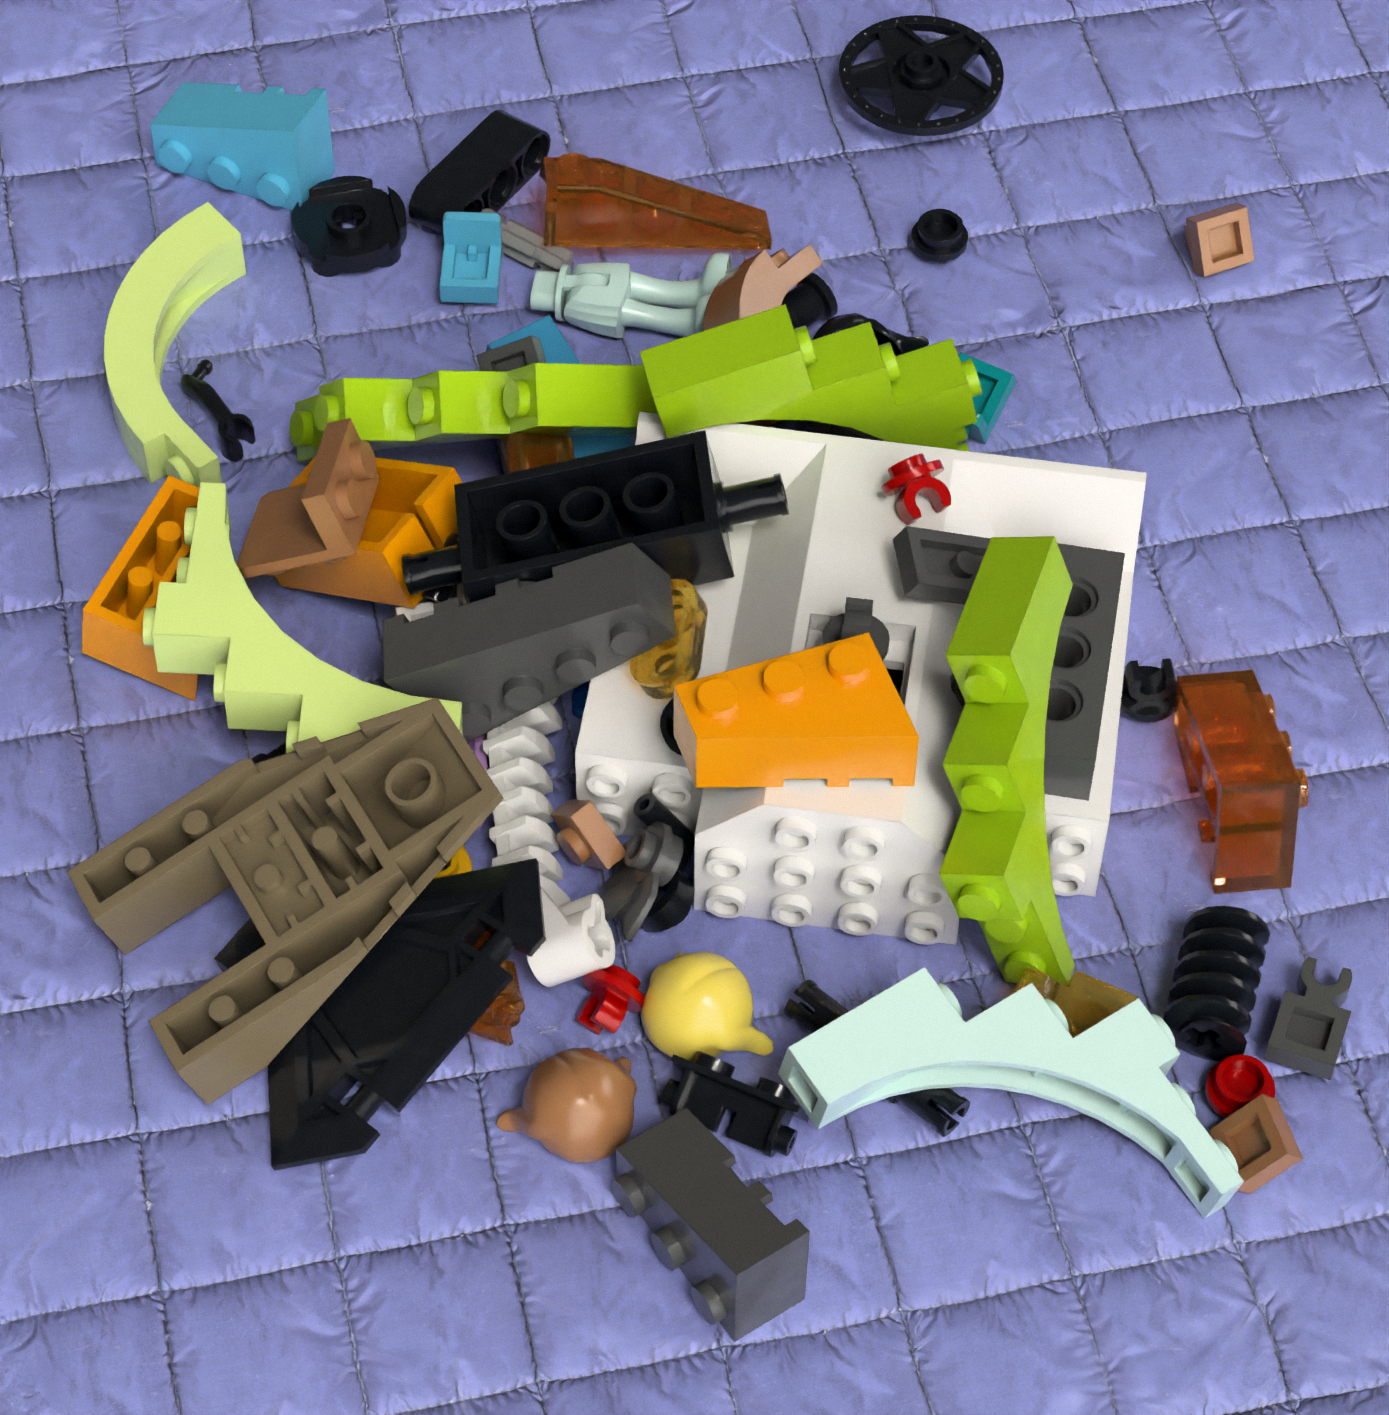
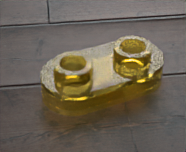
(679, 657)

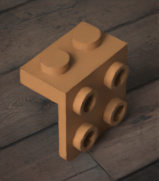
(316, 518)

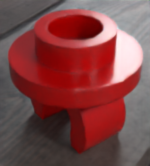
(916, 477)
(611, 997)

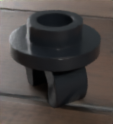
(1149, 691)

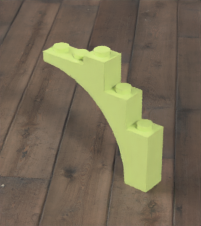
(260, 673)

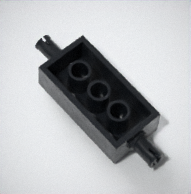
(649, 494)

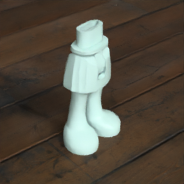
(613, 297)

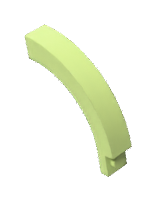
(149, 309)

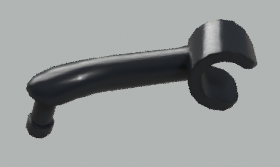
(230, 426)

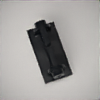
(760, 1111)

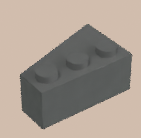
(711, 1225)

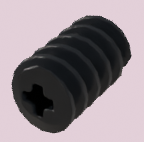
(1216, 981)

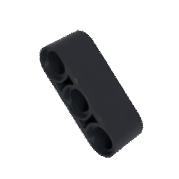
(481, 170)

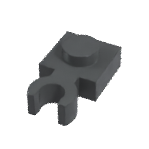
(1311, 1024)

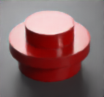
(1236, 1083)

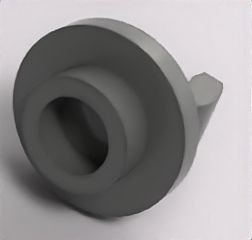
(857, 621)

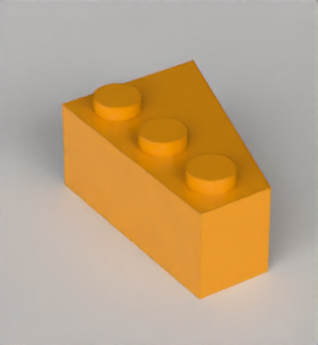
(116, 609)
(797, 718)

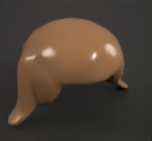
(576, 1105)

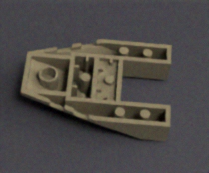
(321, 857)

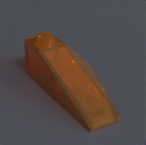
(619, 206)

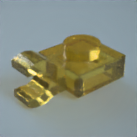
(1082, 1001)

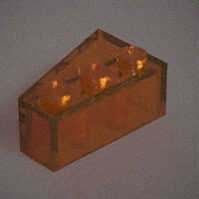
(1244, 778)

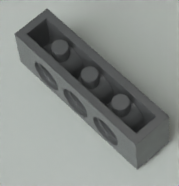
(1081, 670)

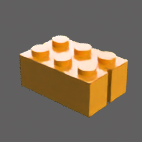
(408, 514)

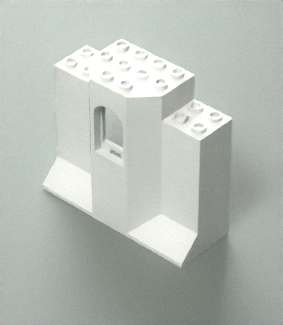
(869, 850)

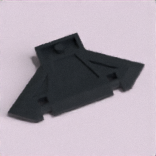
(396, 1010)

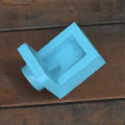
(471, 257)

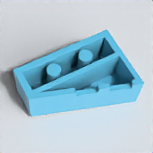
(247, 141)

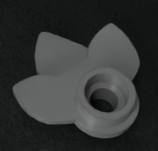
(648, 863)

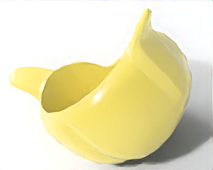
(701, 1006)

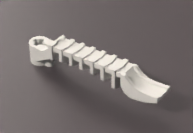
(575, 930)

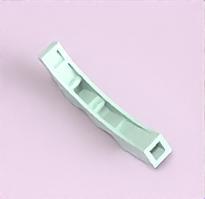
(1112, 1071)

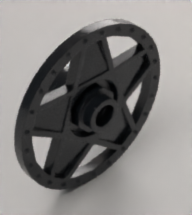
(921, 75)

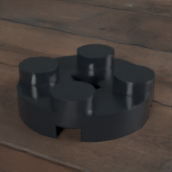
(337, 250)

